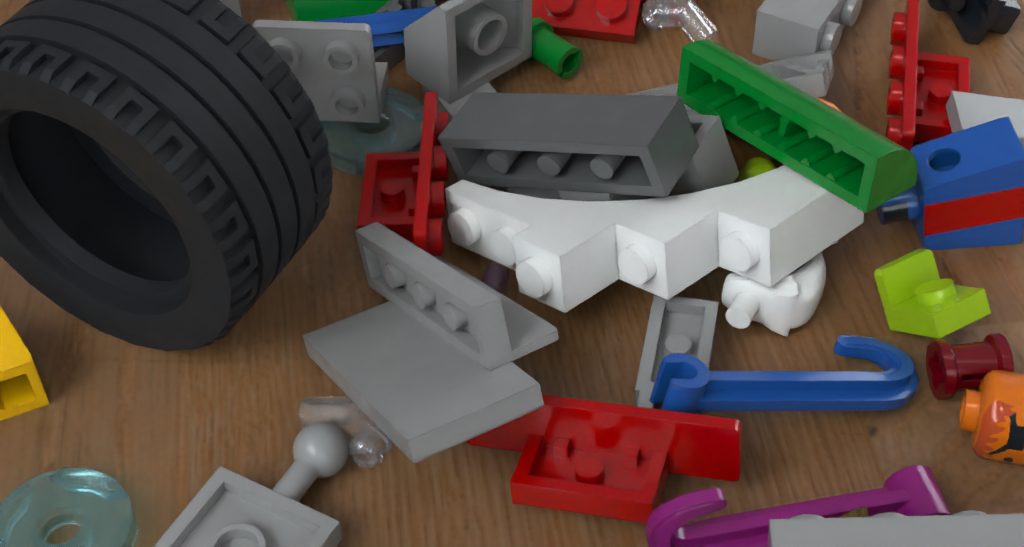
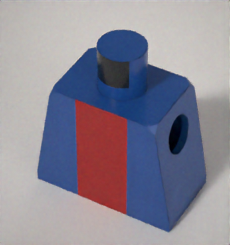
(965, 189)

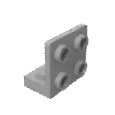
(332, 66)

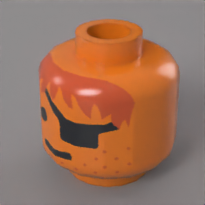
(996, 417)

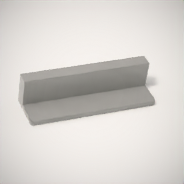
(450, 300)

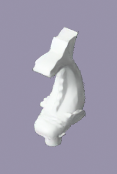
(778, 307)

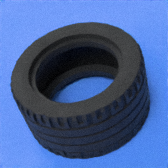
(153, 164)

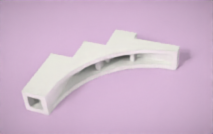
(658, 244)

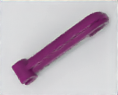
(907, 492)

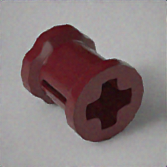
(965, 365)

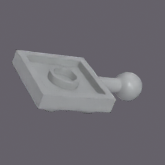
(246, 514)

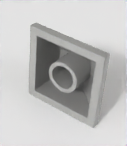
(467, 44)

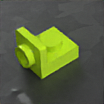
(922, 302)

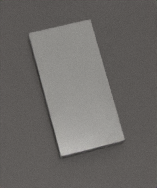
(417, 382)

